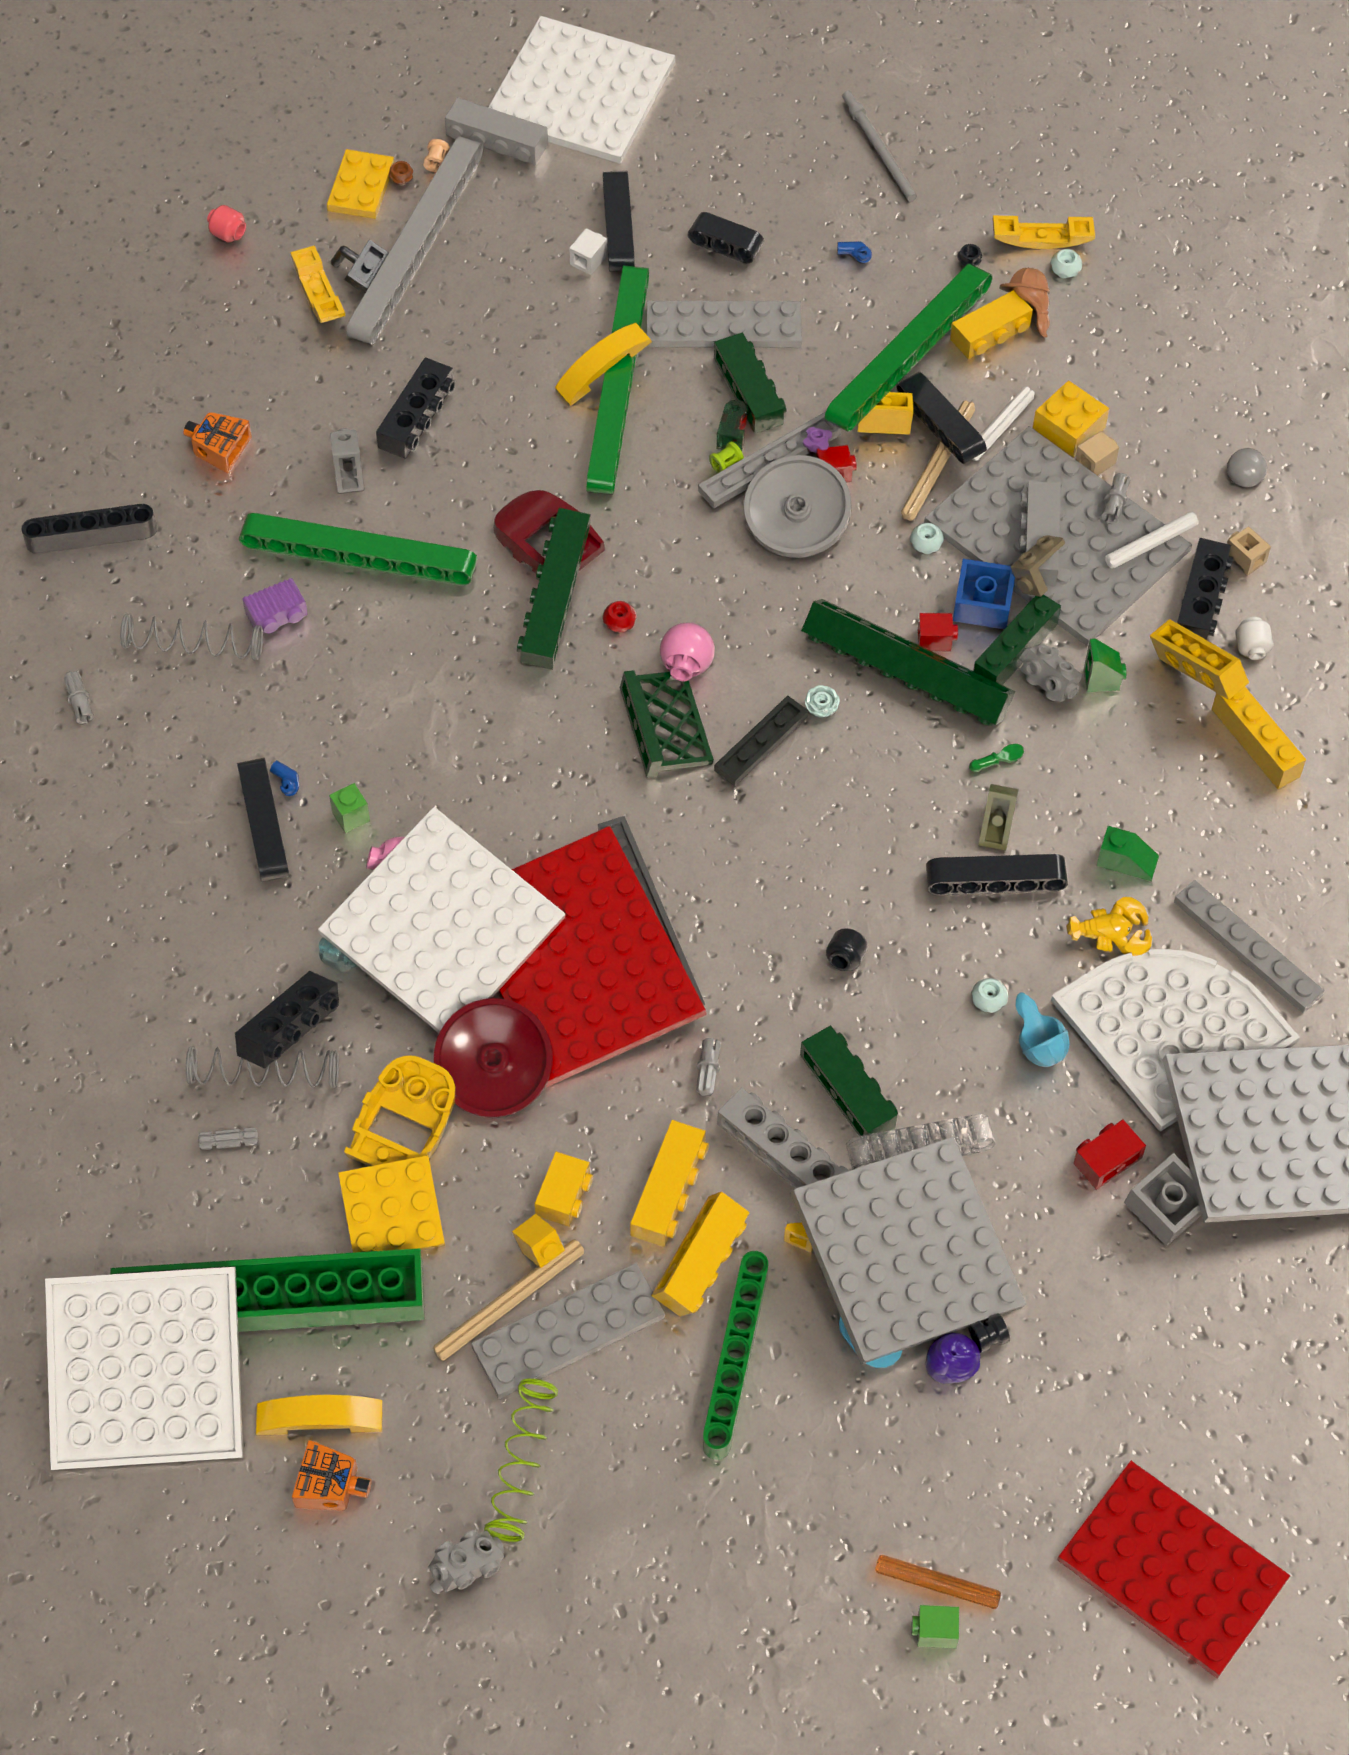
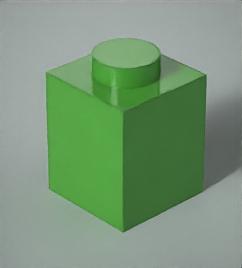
(349, 808)
(936, 1626)

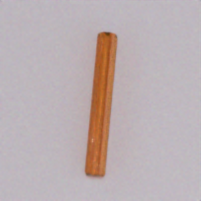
(938, 1581)

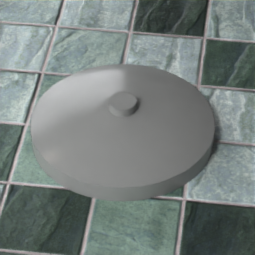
(797, 506)

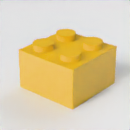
(1070, 418)

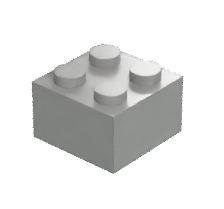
(1166, 1200)

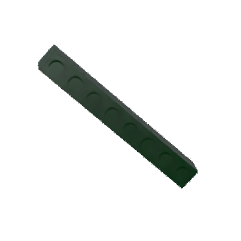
(908, 662)

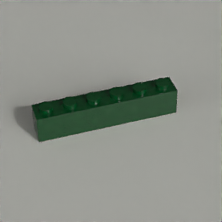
(555, 588)

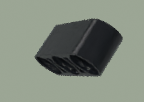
(725, 237)

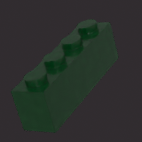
(749, 382)
(1024, 632)
(848, 1083)

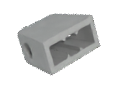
(344, 450)

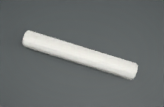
(1006, 417)
(1151, 540)

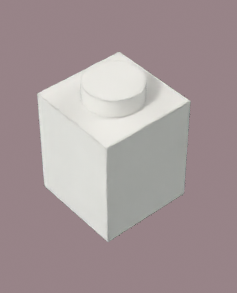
(588, 251)

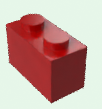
(1109, 1153)

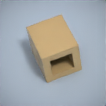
(1098, 453)

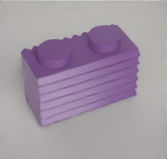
(275, 606)

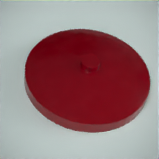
(495, 1057)

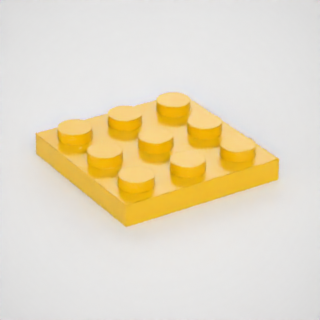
(392, 1206)

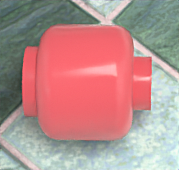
(226, 223)

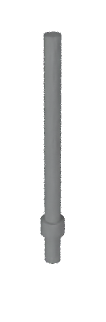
(859, 113)

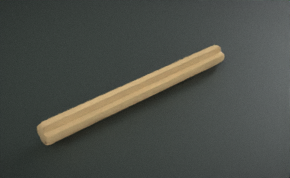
(932, 471)
(506, 1301)

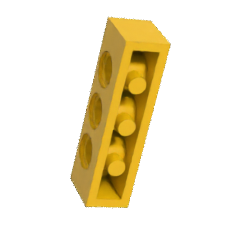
(1199, 659)

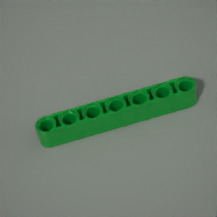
(735, 1367)

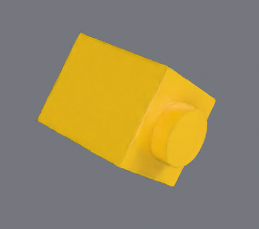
(538, 1240)

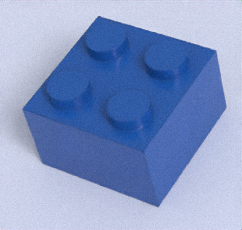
(984, 594)

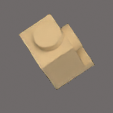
(1248, 550)

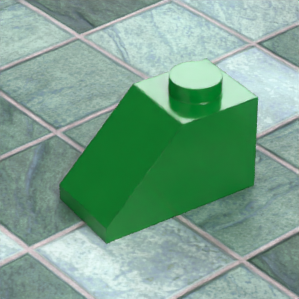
(1103, 668)
(1127, 854)

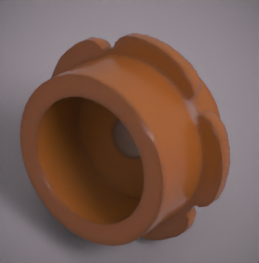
(401, 172)

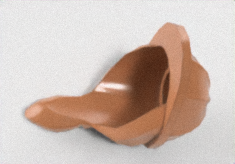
(1032, 287)

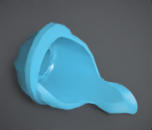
(1042, 1036)

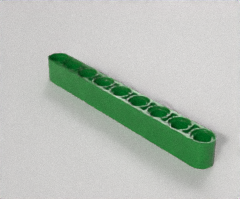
(358, 548)

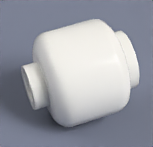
(1254, 638)

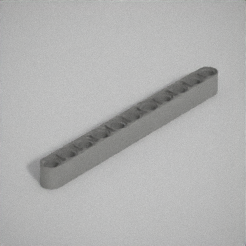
(414, 240)

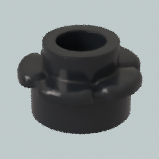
(970, 254)

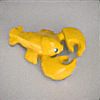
(1115, 927)

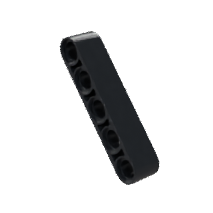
(618, 220)
(943, 418)
(89, 528)
(263, 820)
(996, 874)

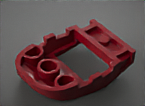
(529, 514)

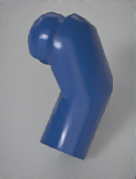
(856, 249)
(288, 777)

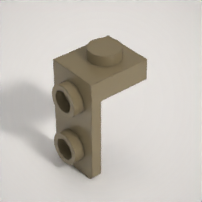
(1026, 568)

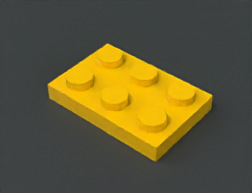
(360, 184)

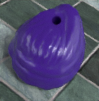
(952, 1359)

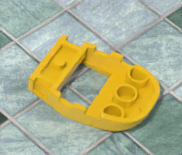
(412, 1090)

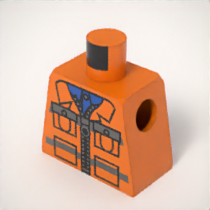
(219, 439)
(328, 1480)

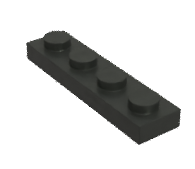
(761, 740)

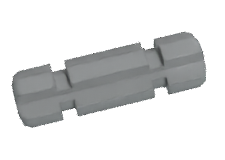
(228, 1138)

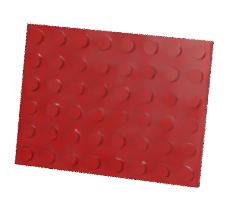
(607, 968)

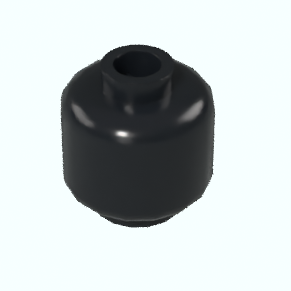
(846, 949)

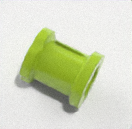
(726, 457)

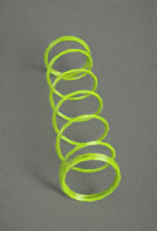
(496, 1523)

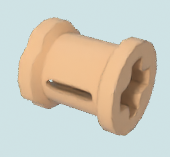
(437, 151)

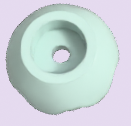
(1066, 263)
(929, 544)
(822, 694)
(983, 1000)

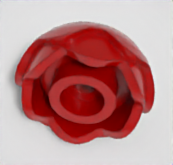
(622, 623)

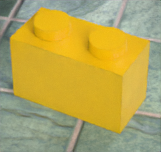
(890, 415)
(563, 1189)

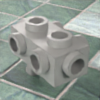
(1050, 672)
(464, 1562)

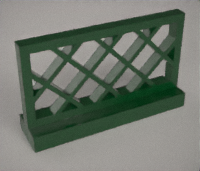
(644, 730)

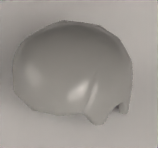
(1247, 467)

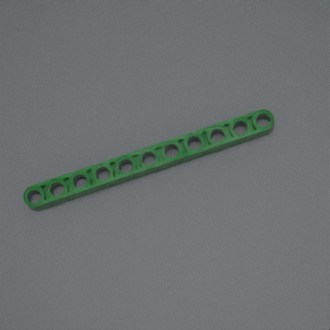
(907, 348)
(616, 387)

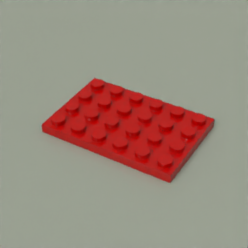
(1174, 1568)

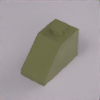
(998, 817)

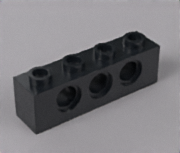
(415, 408)
(1204, 586)
(287, 1019)

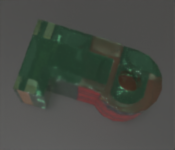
(731, 425)

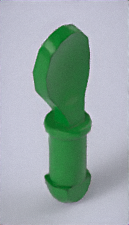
(1009, 754)

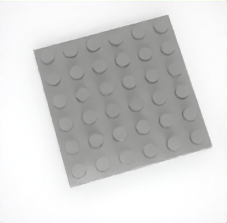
(907, 1249)

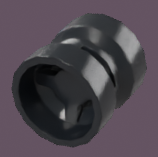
(990, 1332)

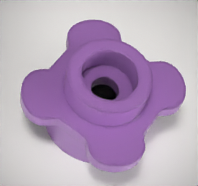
(817, 439)

